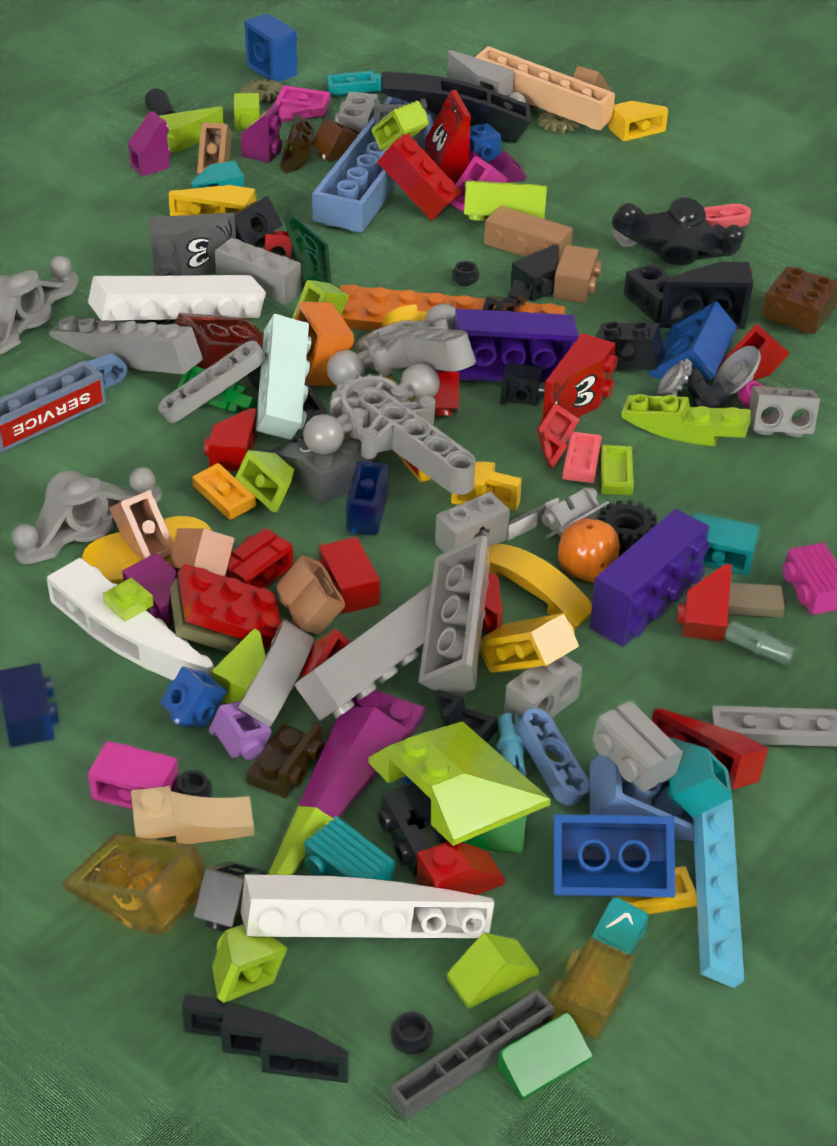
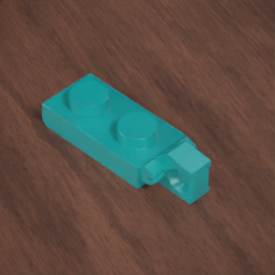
(359, 82)

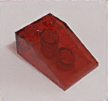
(219, 335)

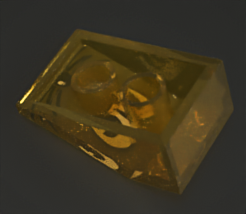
(140, 881)

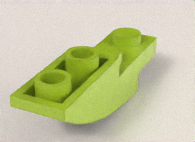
(676, 420)

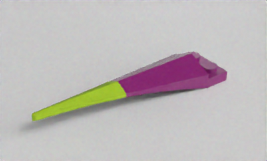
(344, 768)

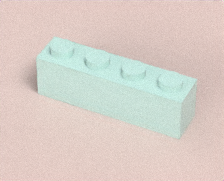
(283, 377)

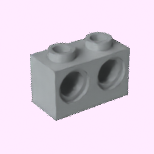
(356, 110)
(785, 403)
(544, 688)

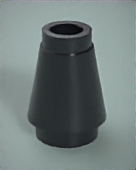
(158, 101)

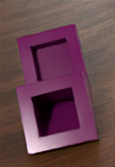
(505, 165)

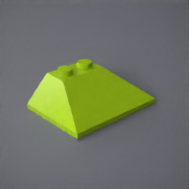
(464, 778)

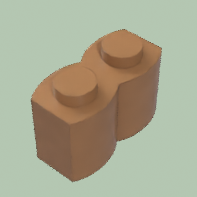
(310, 595)

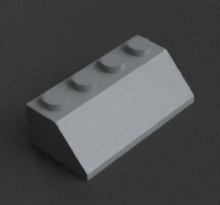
(456, 618)

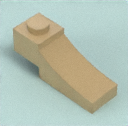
(190, 818)

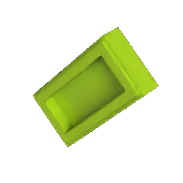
(616, 470)

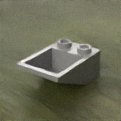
(482, 74)

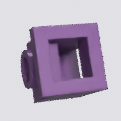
(239, 732)

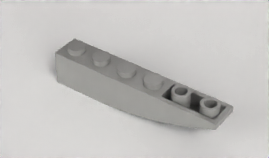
(137, 344)

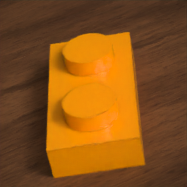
(224, 491)

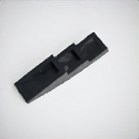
(280, 1043)

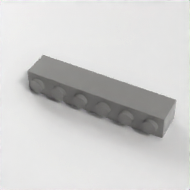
(367, 658)

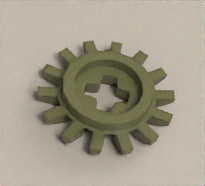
(271, 89)
(552, 123)

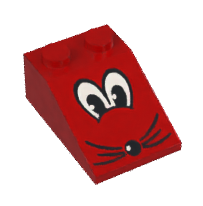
(450, 137)
(582, 376)

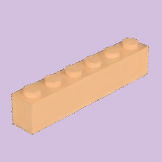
(555, 90)

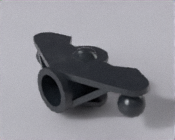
(678, 234)

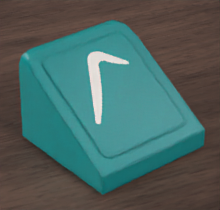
(621, 926)

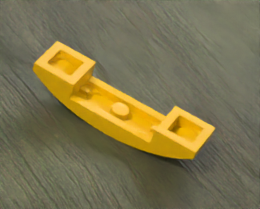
(542, 581)

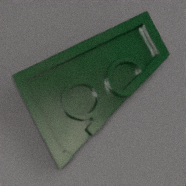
(309, 250)

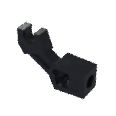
(517, 296)

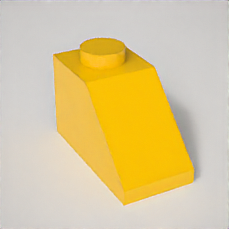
(637, 120)

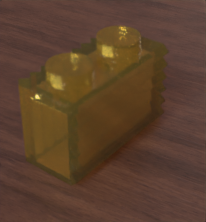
(592, 986)

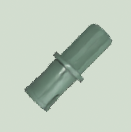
(760, 643)

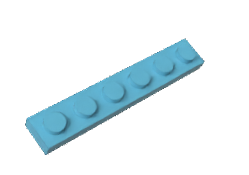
(718, 896)

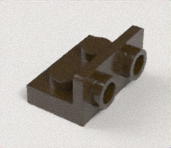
(286, 760)

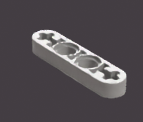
(212, 381)

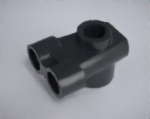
(703, 394)

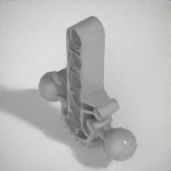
(404, 345)
(385, 420)

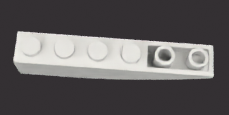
(142, 639)
(359, 908)

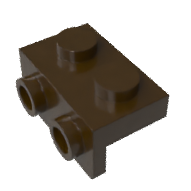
(298, 144)

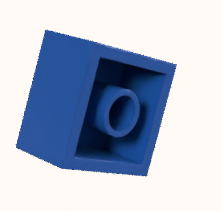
(271, 47)

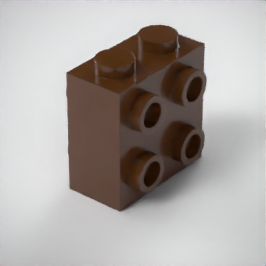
(800, 300)

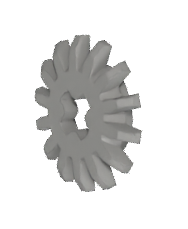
(674, 378)

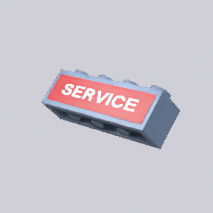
(49, 403)

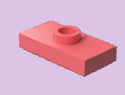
(582, 457)

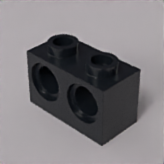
(646, 288)

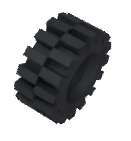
(629, 517)

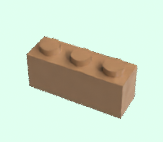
(525, 233)

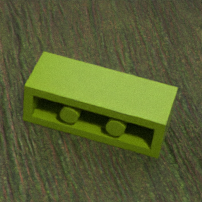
(486, 196)

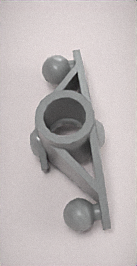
(27, 299)
(76, 511)

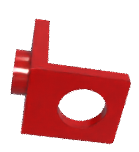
(279, 239)

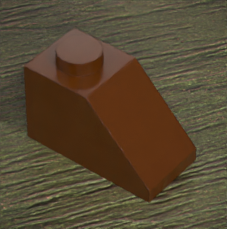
(333, 139)

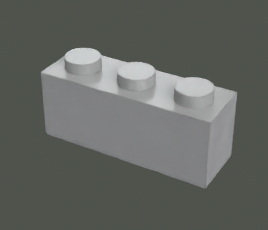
(274, 273)

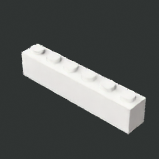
(169, 295)

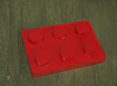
(227, 604)

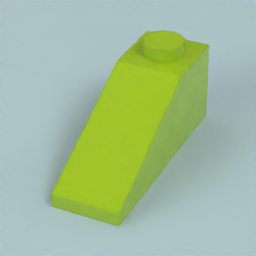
(186, 126)

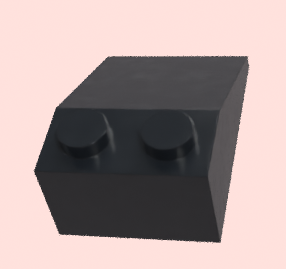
(721, 282)

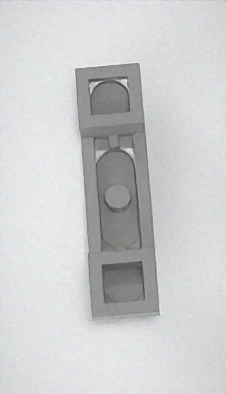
(277, 673)

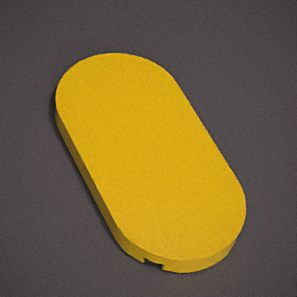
(113, 554)

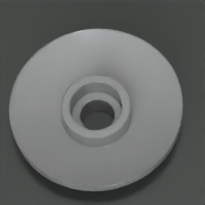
(738, 369)

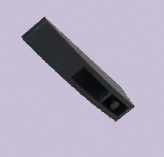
(484, 105)

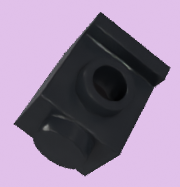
(522, 384)

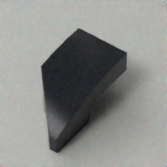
(454, 711)

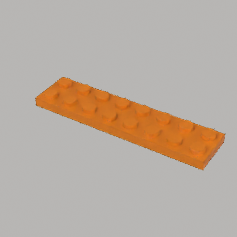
(369, 306)

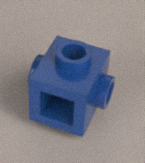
(485, 141)
(192, 698)

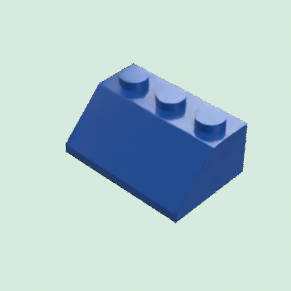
(701, 339)
(613, 856)

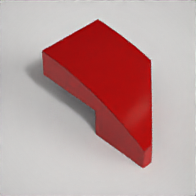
(555, 431)

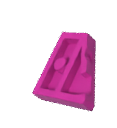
(301, 101)

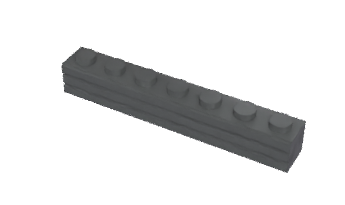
(468, 1055)

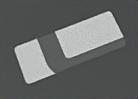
(528, 520)

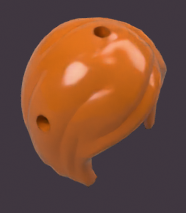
(587, 548)

